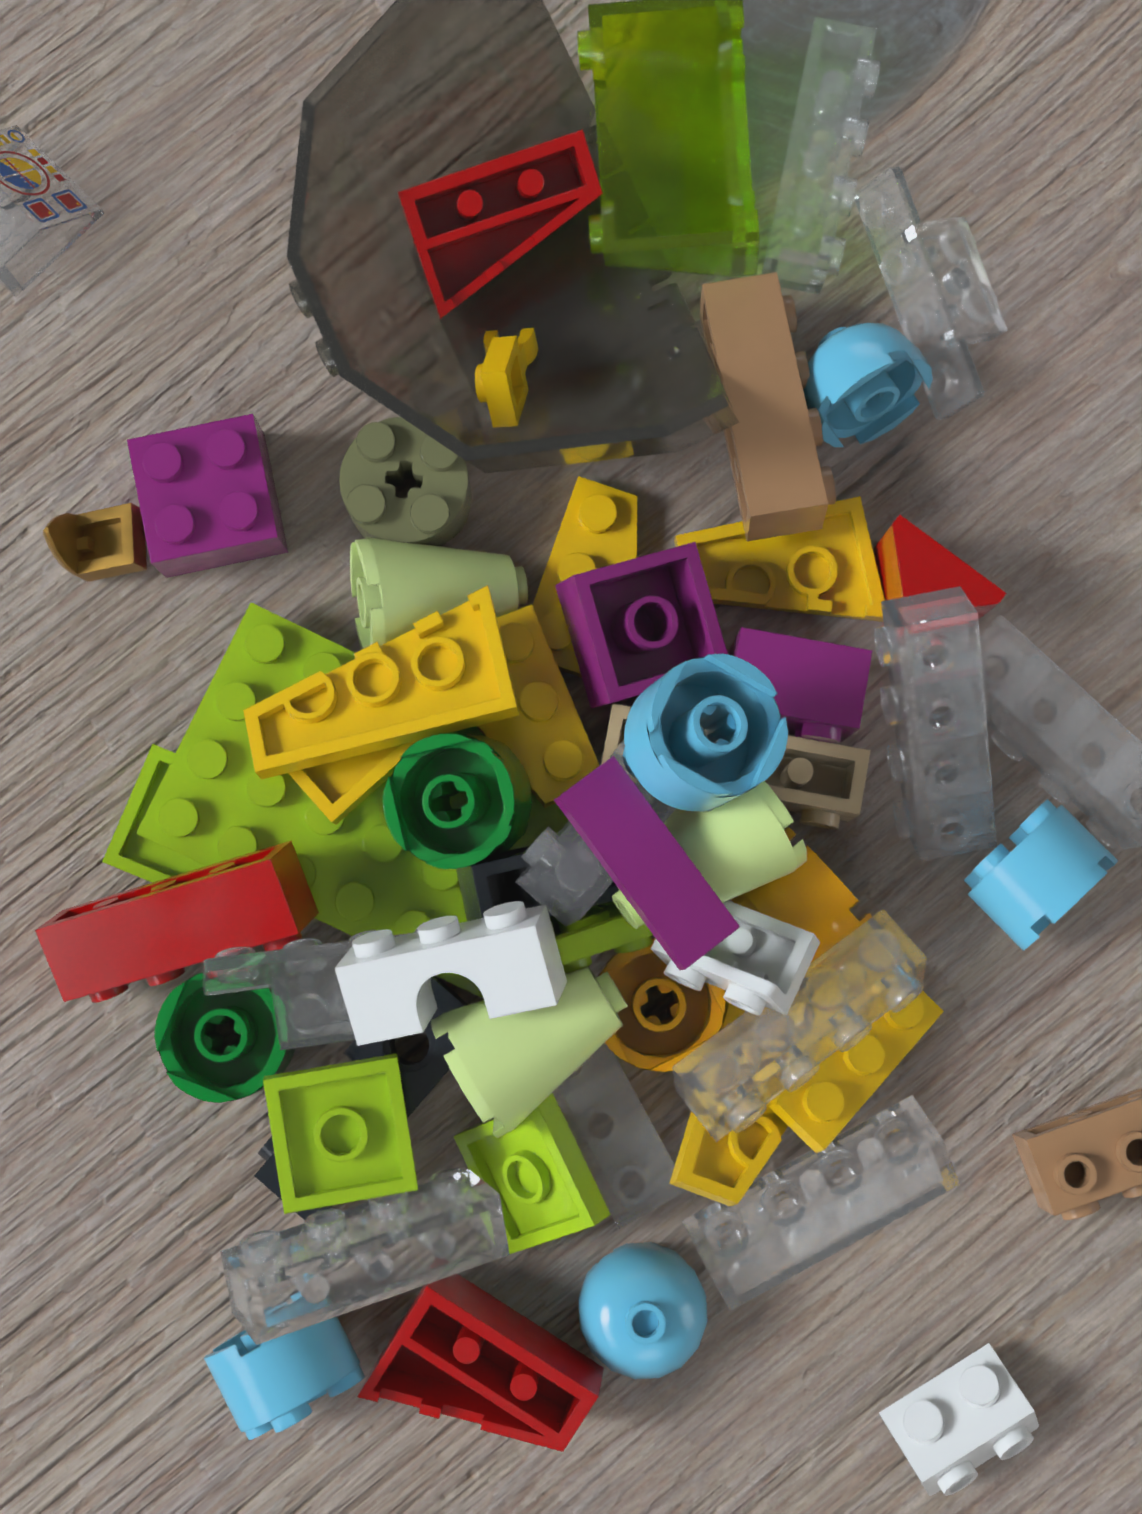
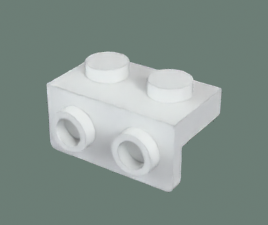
(755, 964)
(961, 1422)

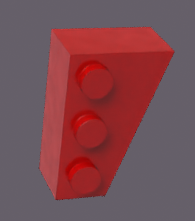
(495, 213)
(485, 1365)

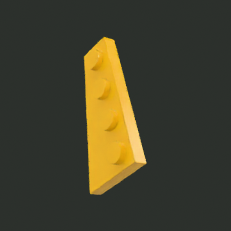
(417, 686)

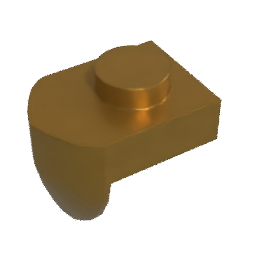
(99, 542)

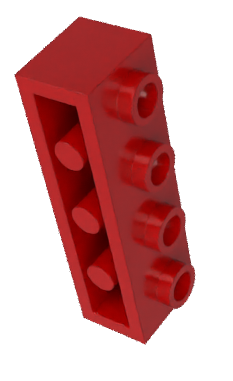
(177, 923)

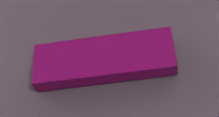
(647, 863)

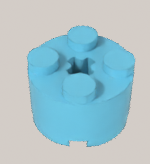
(713, 765)
(1041, 876)
(276, 1380)

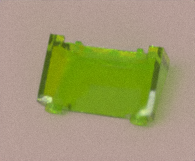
(672, 137)

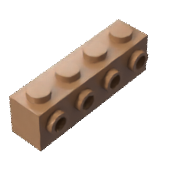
(776, 438)
(1085, 1156)

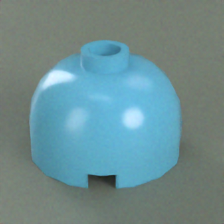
(864, 381)
(642, 1310)

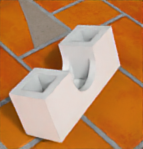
(504, 954)

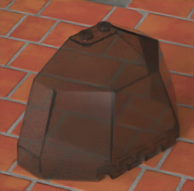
(430, 97)

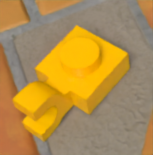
(502, 375)

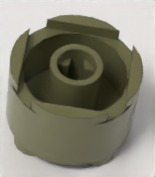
(385, 457)

